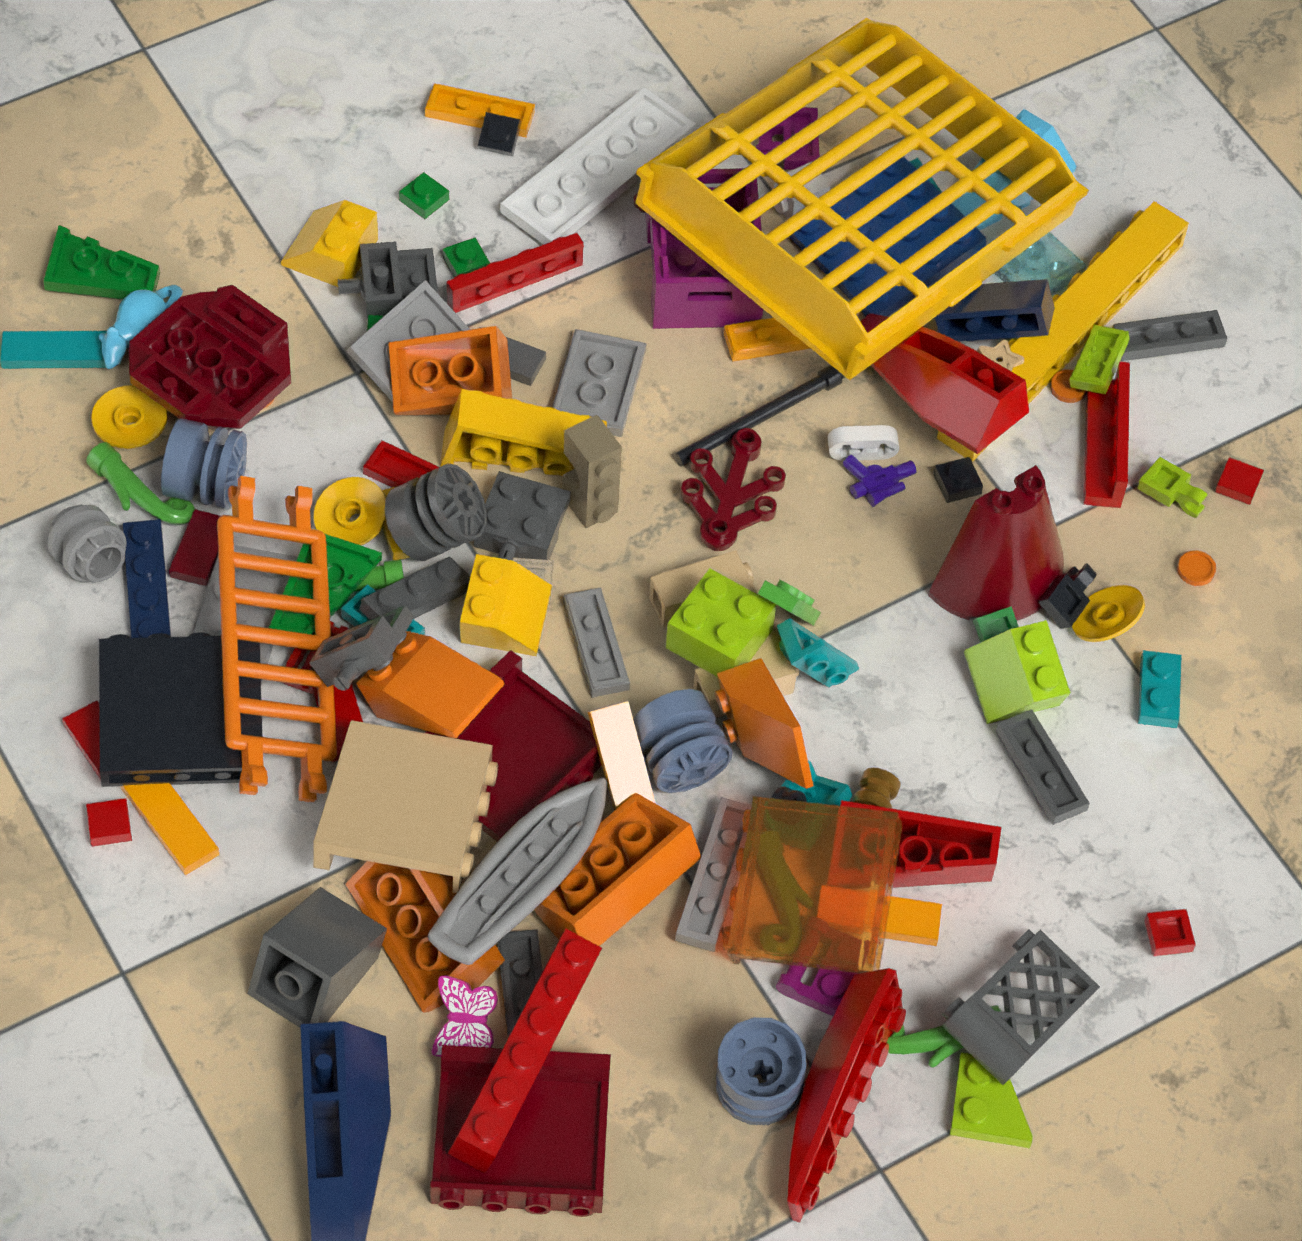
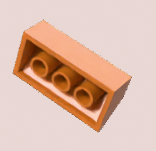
(624, 869)
(409, 906)

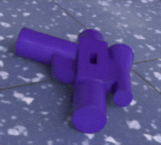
(877, 482)

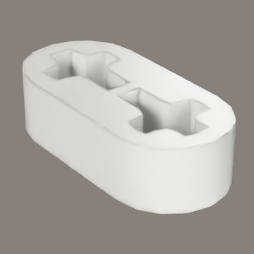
(863, 442)

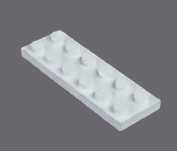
(596, 168)

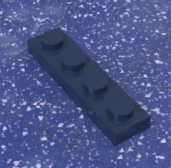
(146, 578)

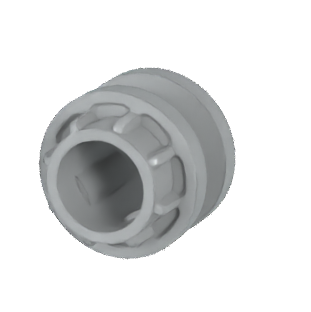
(87, 543)

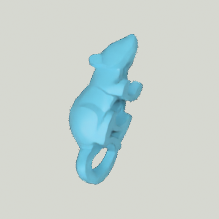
(133, 315)

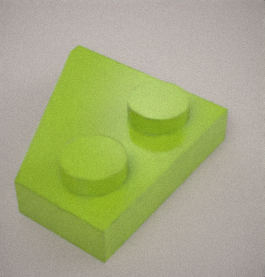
(986, 1107)

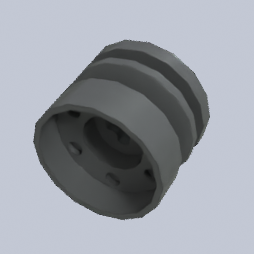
(435, 512)

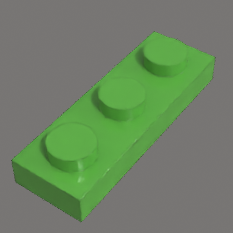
(791, 600)

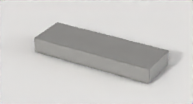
(596, 642)

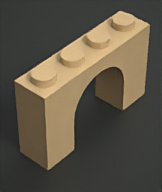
(673, 587)

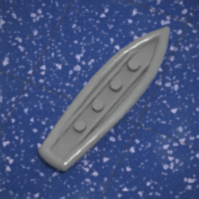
(520, 872)

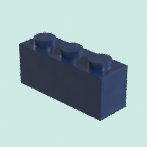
(1000, 312)

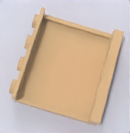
(406, 801)

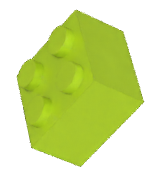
(720, 624)

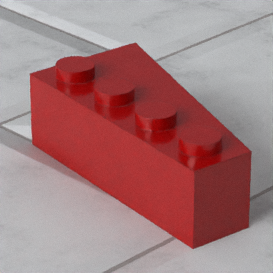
(942, 849)

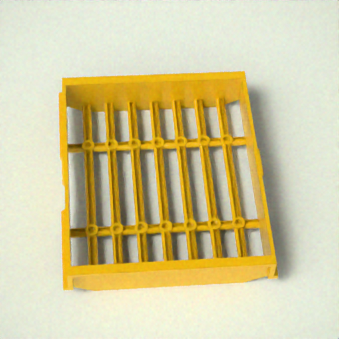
(782, 282)

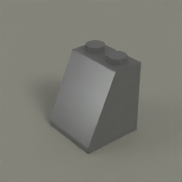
(315, 958)

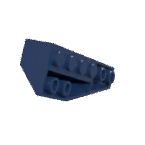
(344, 1125)

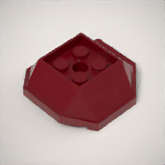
(212, 358)

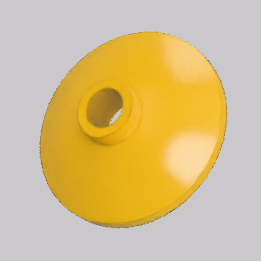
(126, 406)
(344, 500)
(1109, 613)

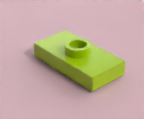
(1099, 359)

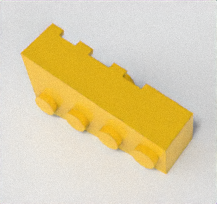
(507, 433)

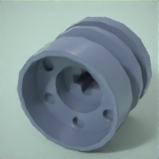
(196, 462)
(681, 741)
(765, 1049)

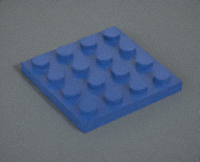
(903, 249)

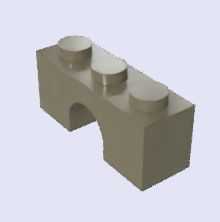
(596, 471)

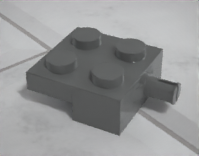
(389, 275)
(523, 518)
(361, 648)

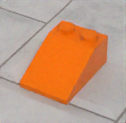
(435, 368)
(429, 687)
(762, 721)

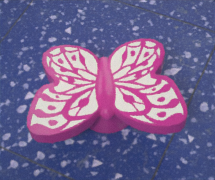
(466, 1014)

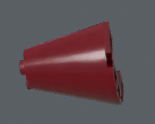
(1002, 553)

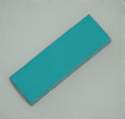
(51, 349)

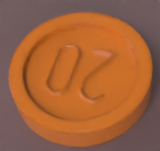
(1062, 390)
(1196, 568)

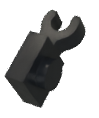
(1065, 596)

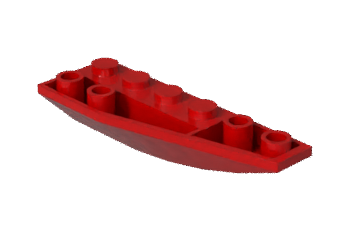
(952, 386)
(841, 1080)

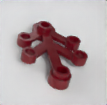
(731, 494)

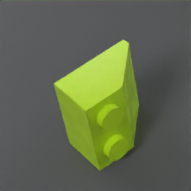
(1017, 672)

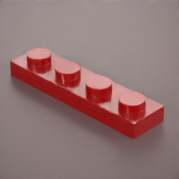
(515, 272)

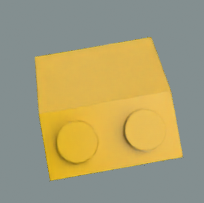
(331, 242)
(504, 606)

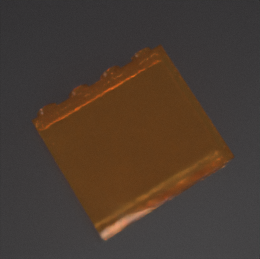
(813, 885)

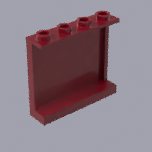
(535, 741)
(552, 1149)

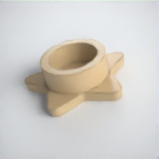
(1002, 352)

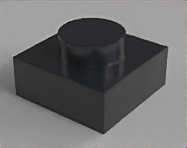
(499, 134)
(958, 479)

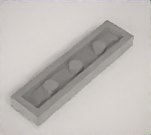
(714, 878)

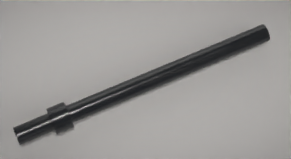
(827, 379)

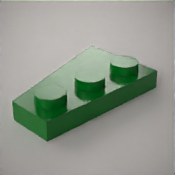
(92, 270)
(347, 569)

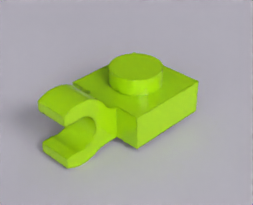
(1170, 483)

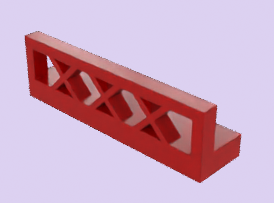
(1107, 442)

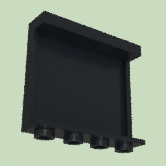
(167, 710)

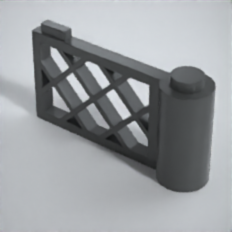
(993, 1034)

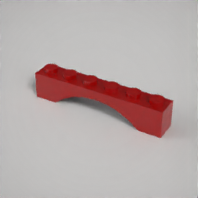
(525, 1051)

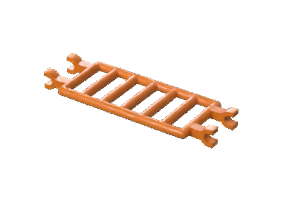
(253, 747)

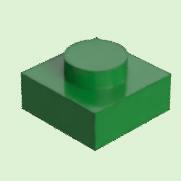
(424, 195)
(465, 257)
(995, 623)

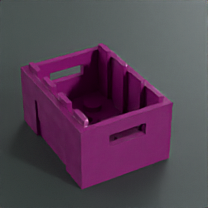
(678, 292)

